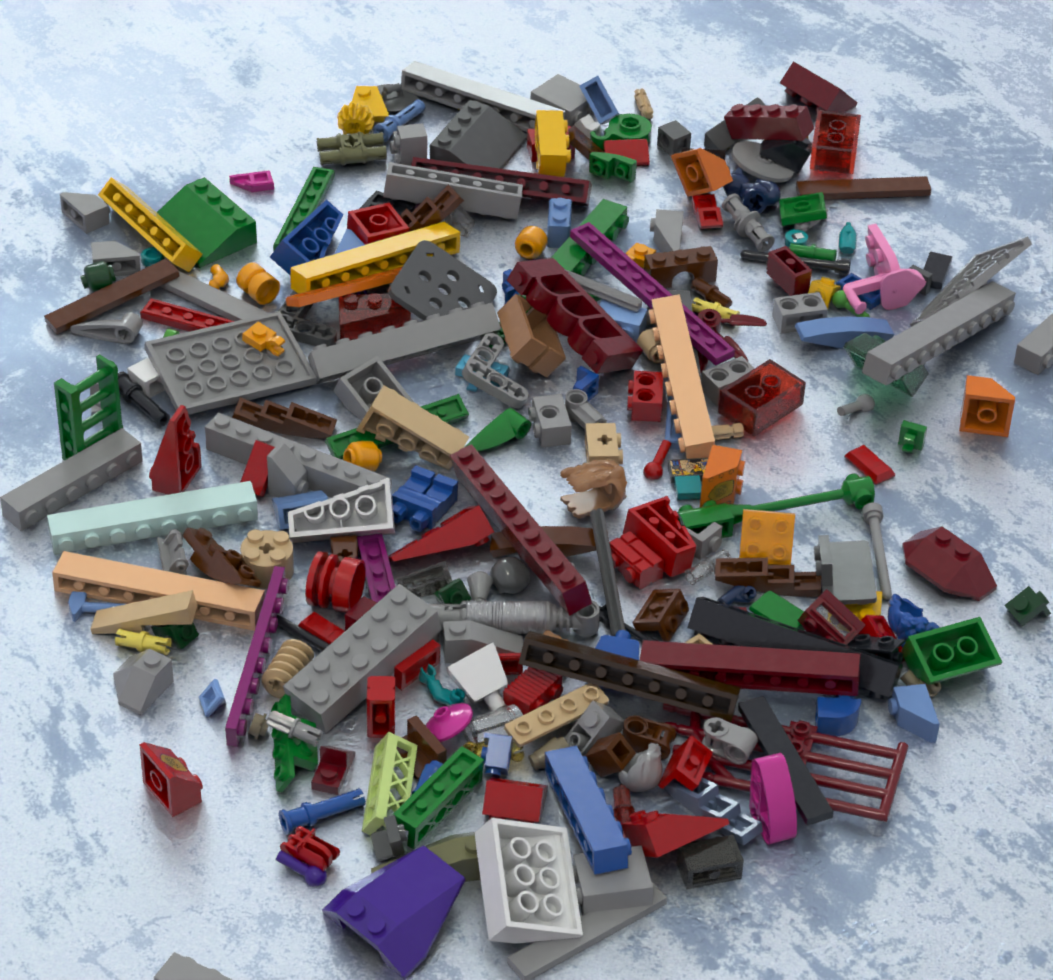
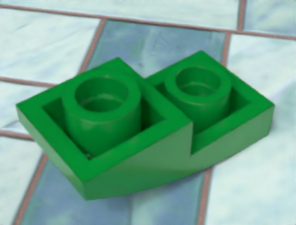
(611, 164)

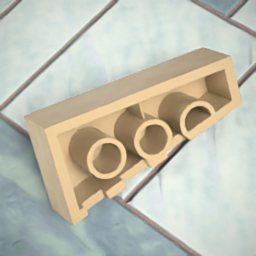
(412, 428)

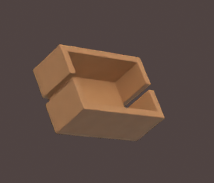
(530, 337)

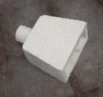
(481, 677)

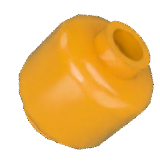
(531, 242)
(363, 454)

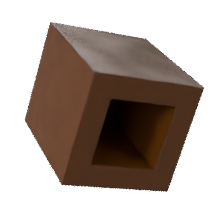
(610, 754)

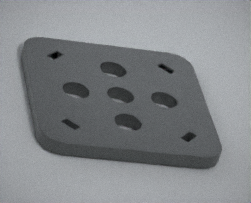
(417, 294)

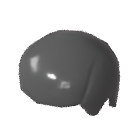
(510, 575)

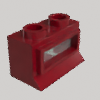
(831, 619)

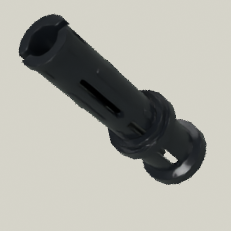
(134, 394)

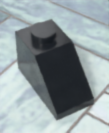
(787, 153)

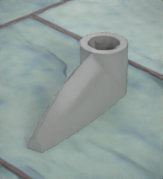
(111, 330)

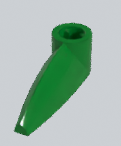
(501, 429)

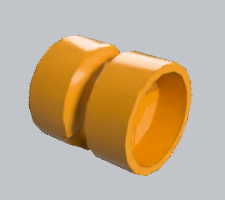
(258, 283)

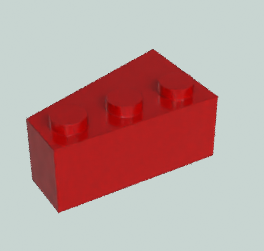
(662, 532)

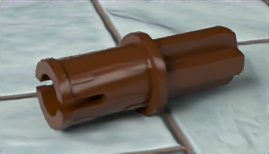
(710, 292)

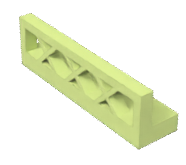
(382, 774)

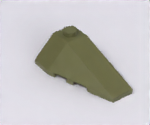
(455, 850)

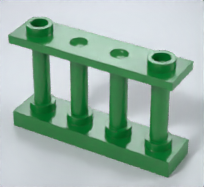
(71, 409)

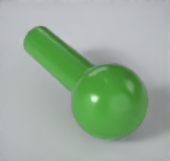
(840, 301)

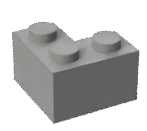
(409, 142)

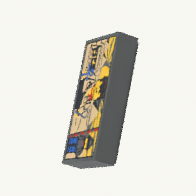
(686, 467)

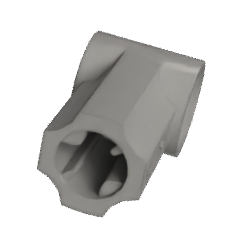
(580, 410)

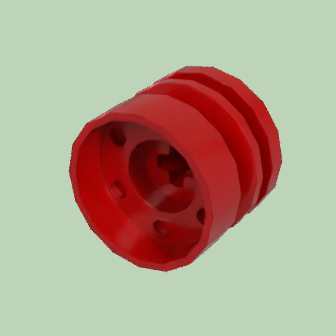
(335, 581)

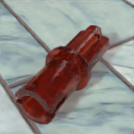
(622, 804)

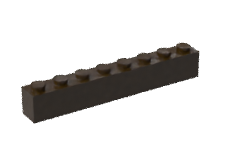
(629, 675)

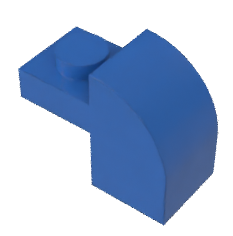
(837, 715)

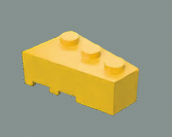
(551, 142)

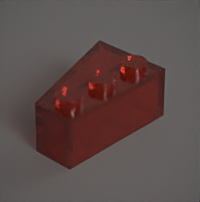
(369, 314)

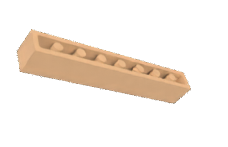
(683, 377)
(132, 583)

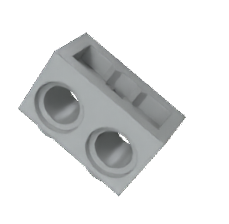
(797, 308)
(722, 375)

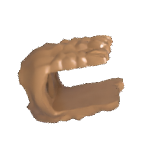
(608, 487)

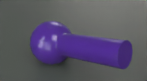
(312, 875)

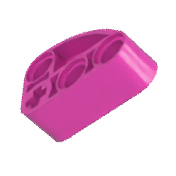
(773, 798)

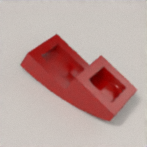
(706, 211)

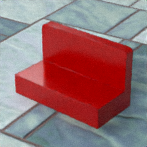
(687, 764)

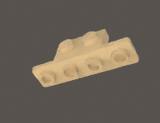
(554, 714)

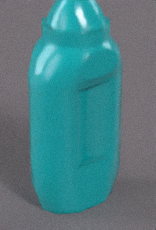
(847, 239)

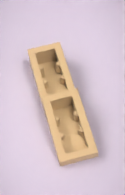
(165, 610)

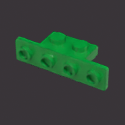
(289, 751)

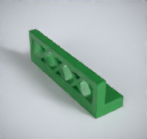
(440, 795)

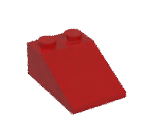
(667, 832)

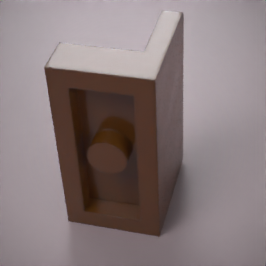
(428, 746)

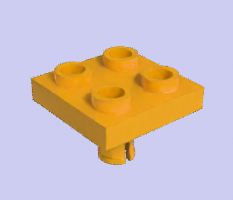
(767, 535)

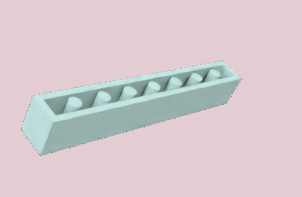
(152, 517)

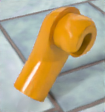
(220, 277)

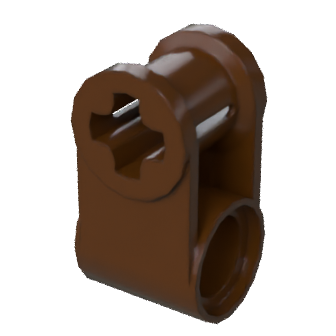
(344, 546)
(642, 731)

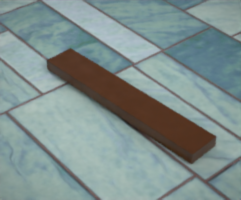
(866, 187)
(111, 296)

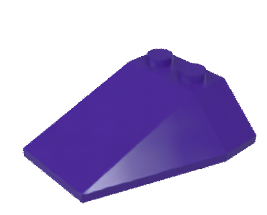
(400, 907)

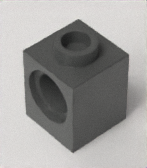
(673, 137)

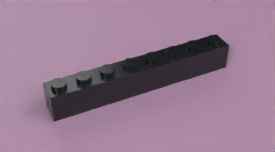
(752, 630)

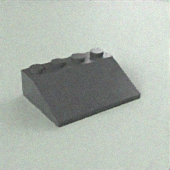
(478, 138)

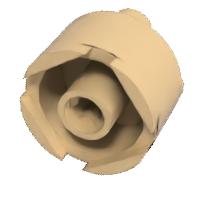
(265, 550)

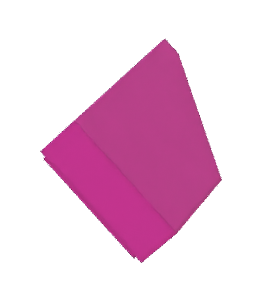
(253, 181)

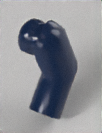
(739, 594)

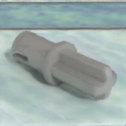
(294, 728)

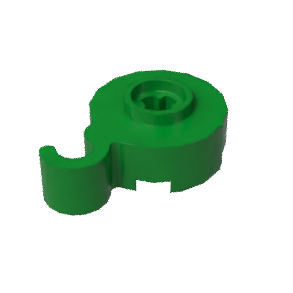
(624, 127)

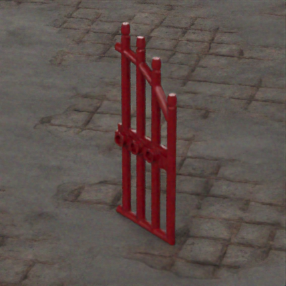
(802, 737)

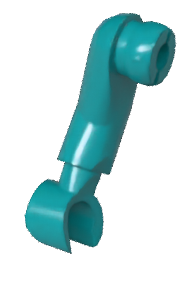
(436, 689)

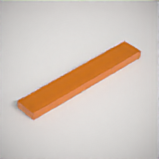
(342, 288)

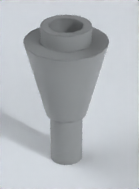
(479, 585)

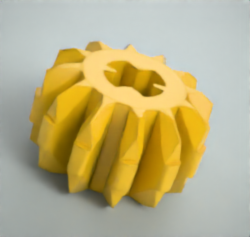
(355, 118)

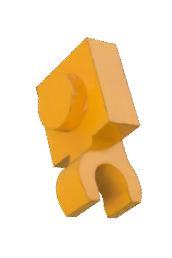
(638, 252)
(262, 337)

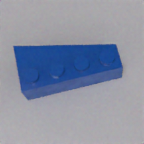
(309, 238)

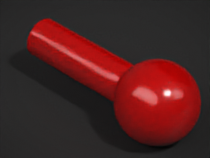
(654, 470)

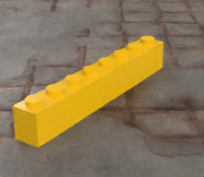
(371, 258)

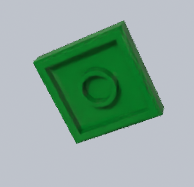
(802, 208)

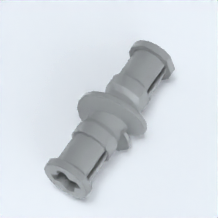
(748, 223)

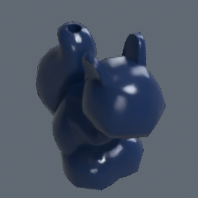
(753, 195)

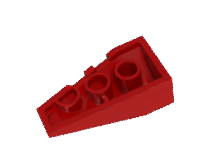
(177, 456)
(457, 531)

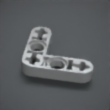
(483, 369)

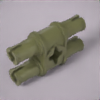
(351, 148)

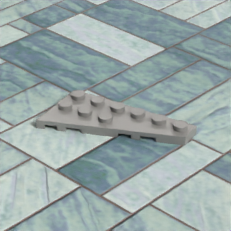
(974, 276)

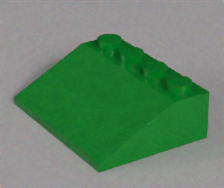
(209, 221)

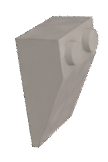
(363, 384)

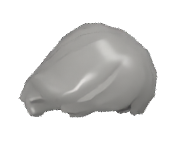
(643, 770)

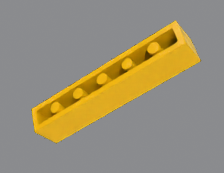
(150, 224)

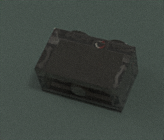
(710, 862)

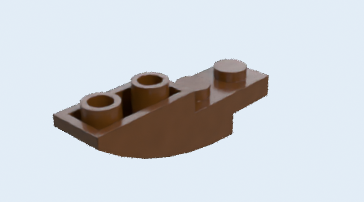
(217, 562)

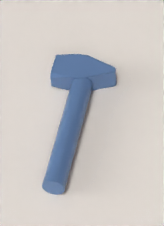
(79, 604)

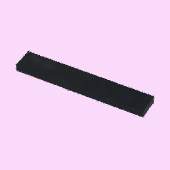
(772, 740)

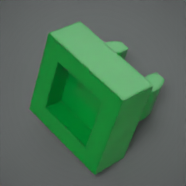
(912, 436)

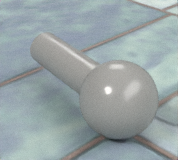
(863, 403)

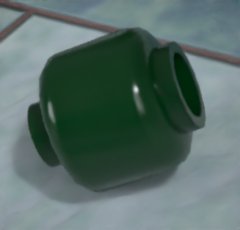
(97, 276)

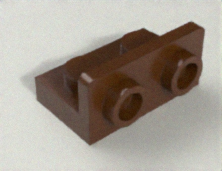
(662, 612)

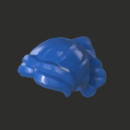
(906, 618)

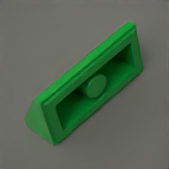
(778, 609)

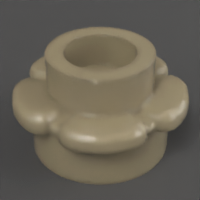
(258, 725)

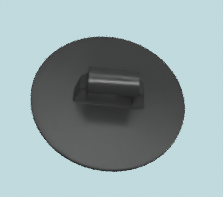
(395, 98)

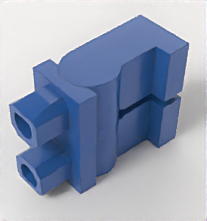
(424, 498)

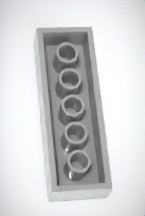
(371, 647)

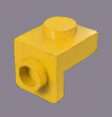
(825, 287)

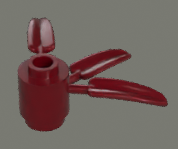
(713, 319)

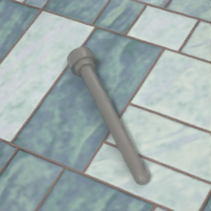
(873, 516)

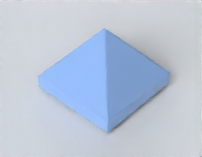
(212, 698)

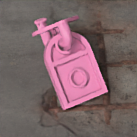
(895, 284)

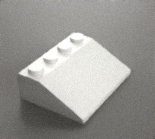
(527, 882)

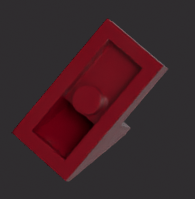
(332, 769)

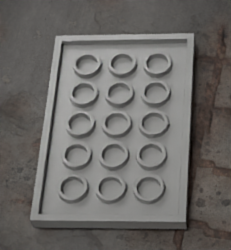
(217, 368)

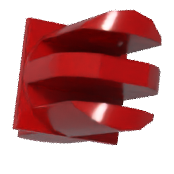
(310, 849)

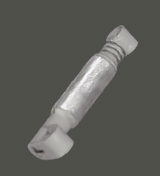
(521, 616)

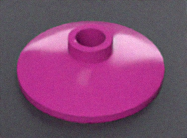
(450, 721)

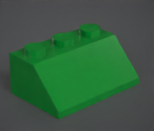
(950, 651)

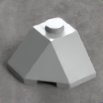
(142, 680)

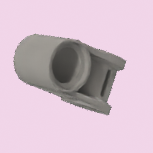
(730, 741)

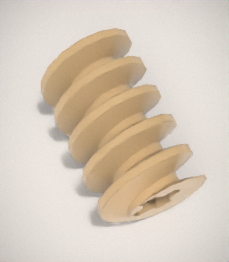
(285, 665)

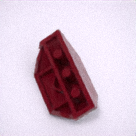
(949, 563)

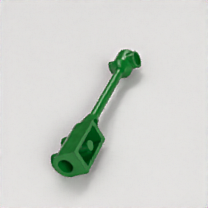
(854, 491)

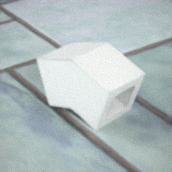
(587, 125)

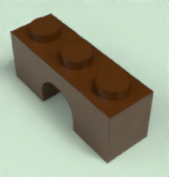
(696, 261)

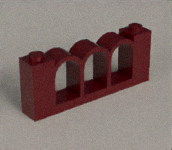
(575, 315)

